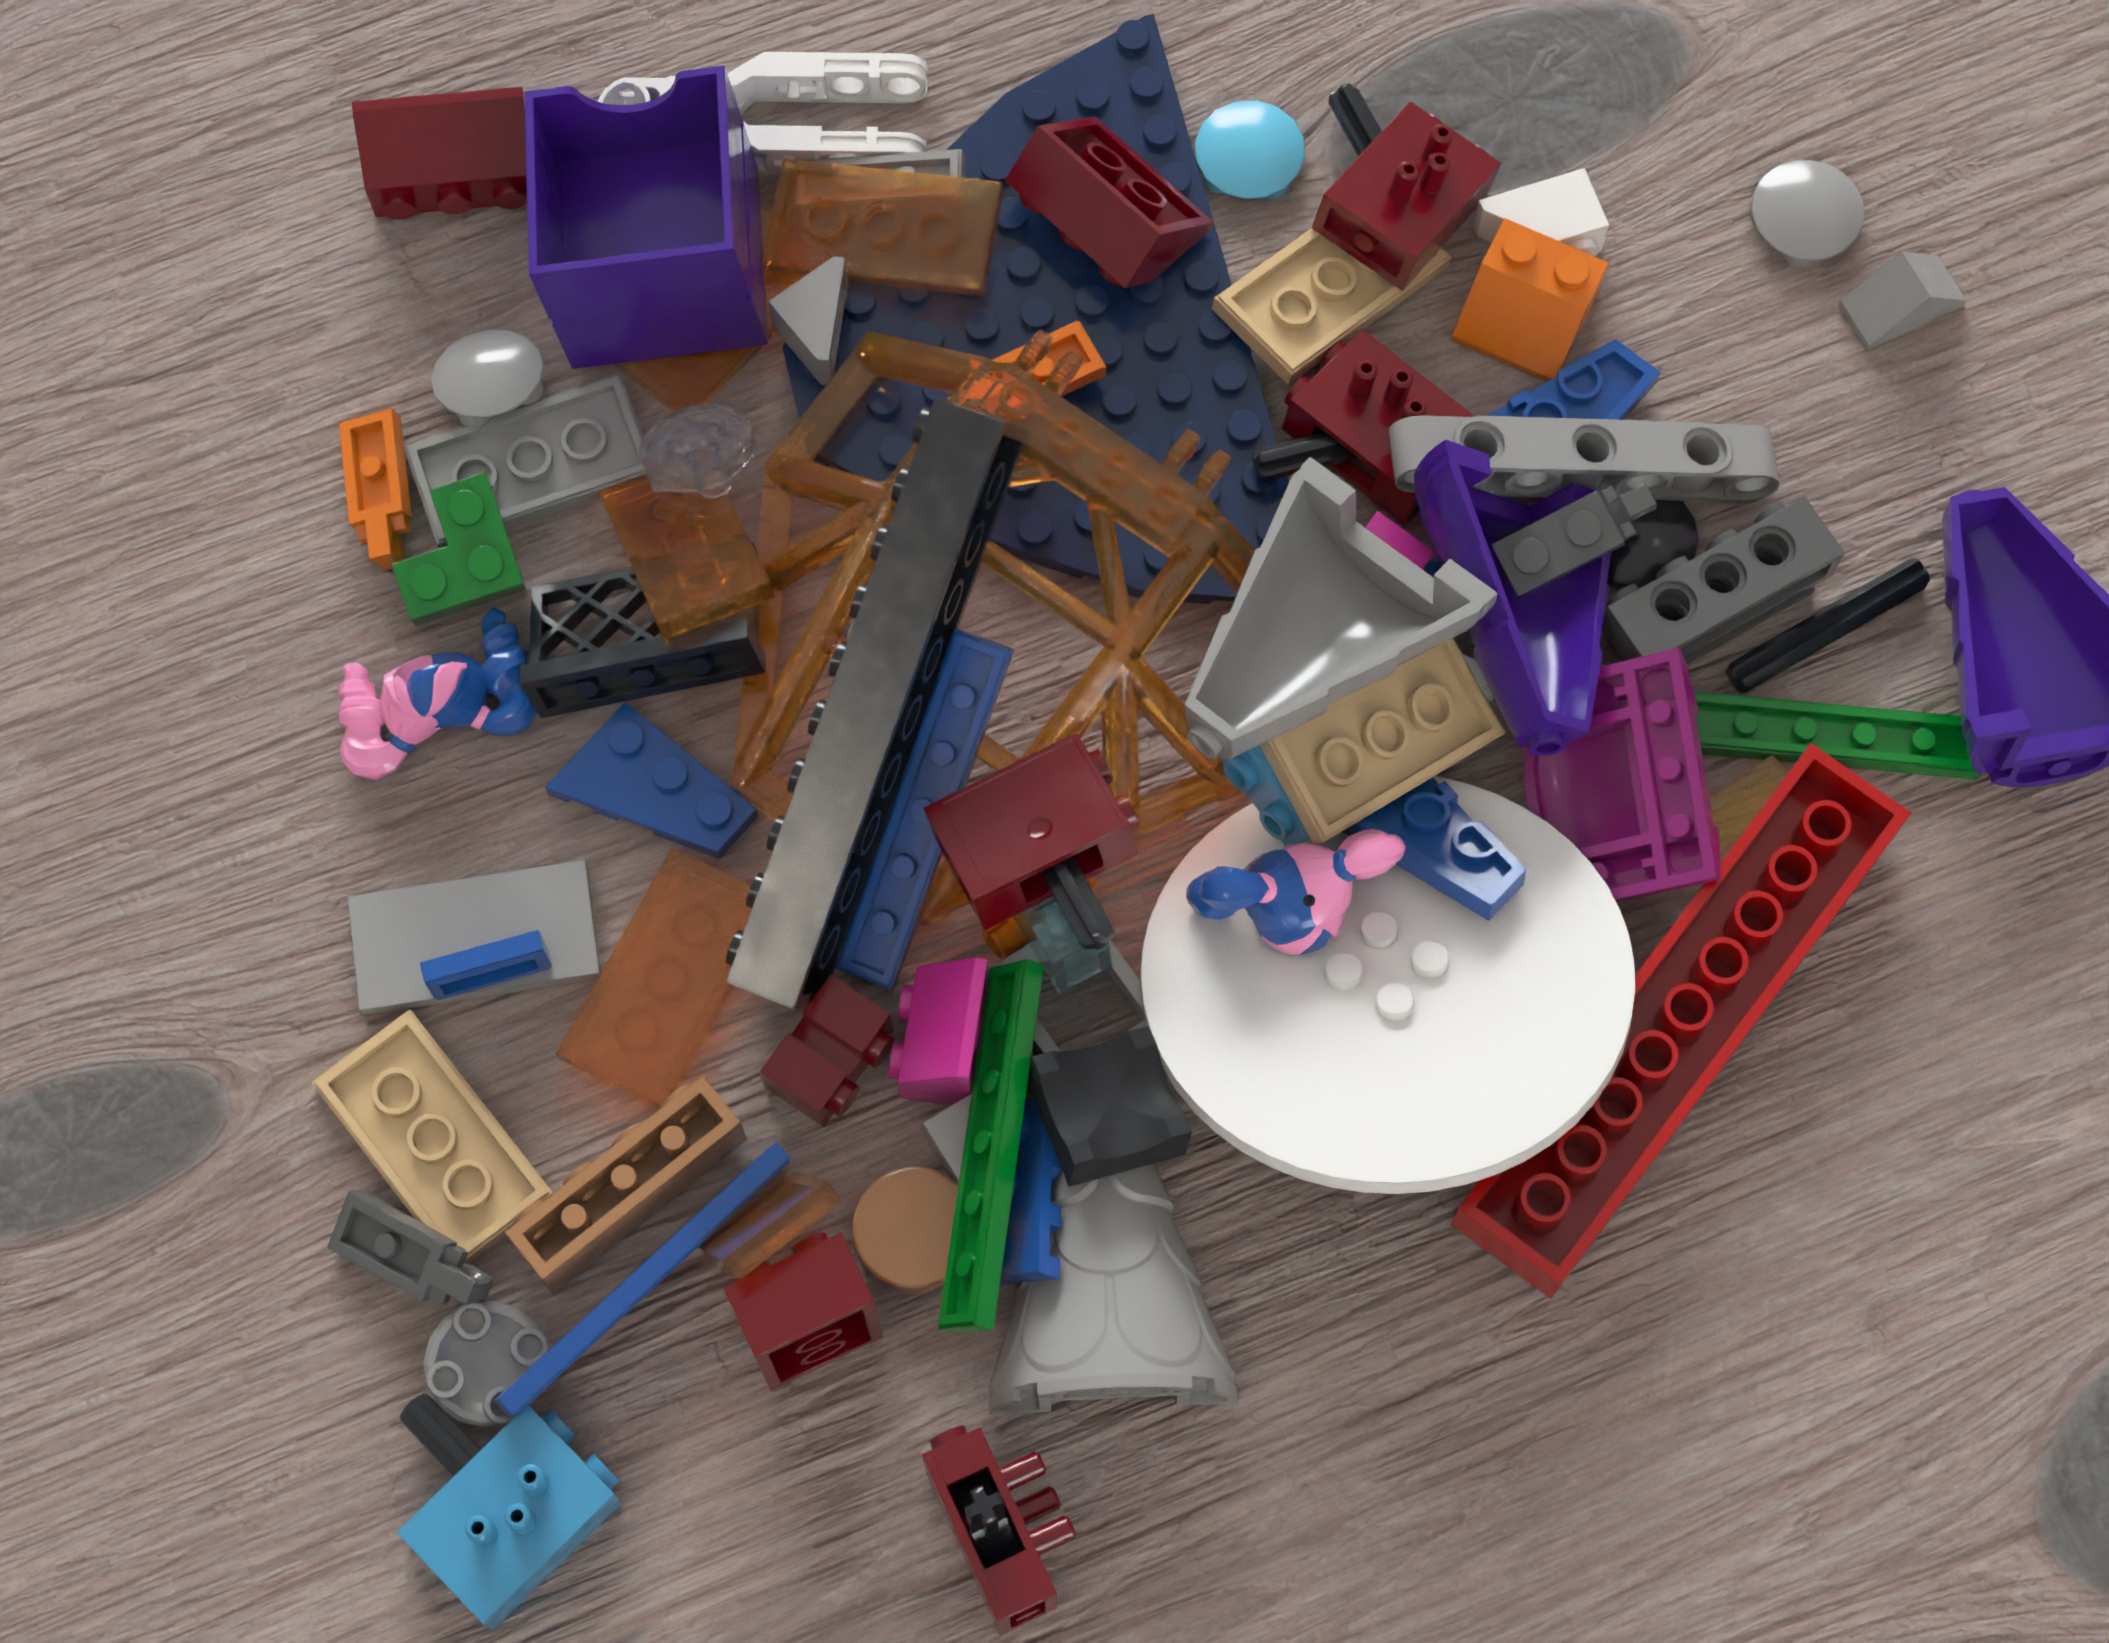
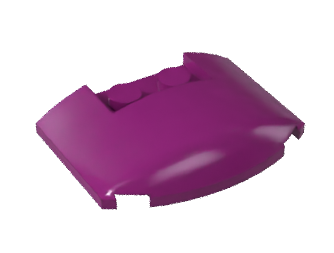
(1634, 783)

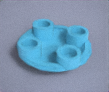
(1249, 151)

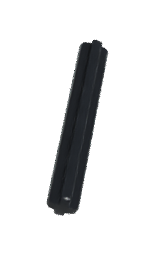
(1827, 625)

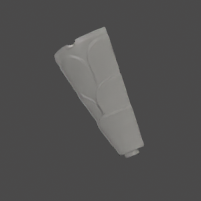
(1319, 620)
(1121, 1314)

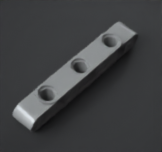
(1545, 455)

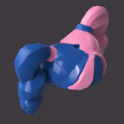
(433, 695)
(1278, 881)

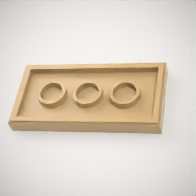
(1310, 301)
(1382, 741)
(431, 1136)

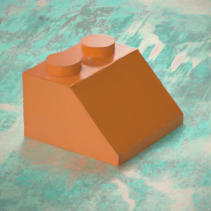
(1529, 301)

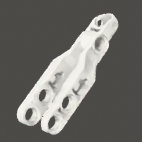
(809, 78)

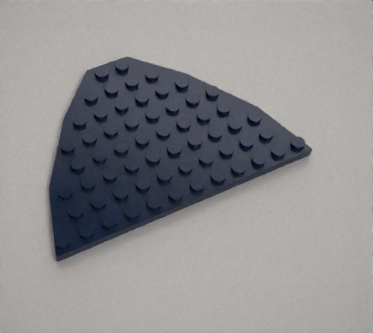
(1161, 342)

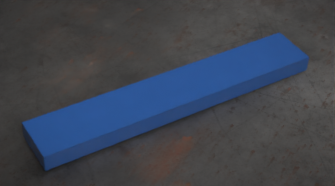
(936, 768)
(642, 1281)

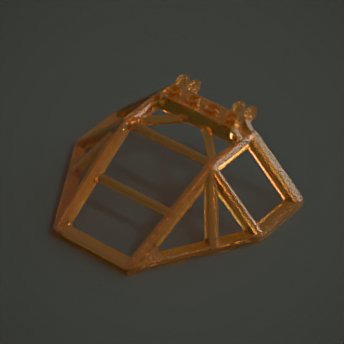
(1060, 446)

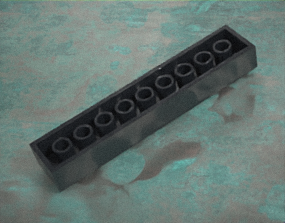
(875, 702)

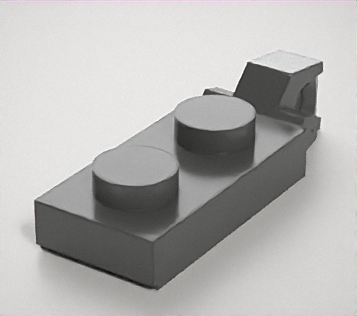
(1571, 537)
(405, 1252)

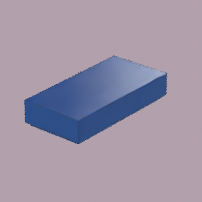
(486, 965)

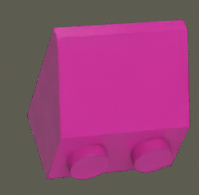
(941, 1031)

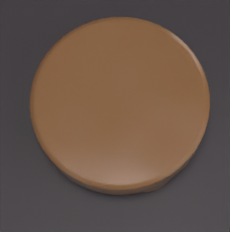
(906, 1228)

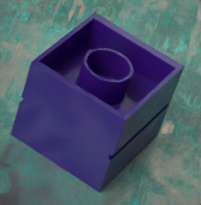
(645, 222)

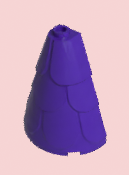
(2024, 644)
(1534, 649)

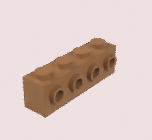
(626, 1184)

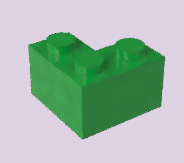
(474, 565)

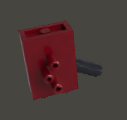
(1403, 190)
(1346, 419)

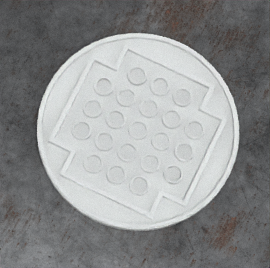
(1415, 1037)

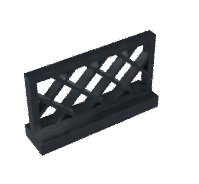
(629, 670)

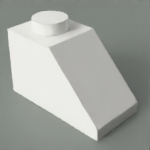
(1555, 207)

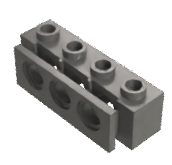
(1752, 570)

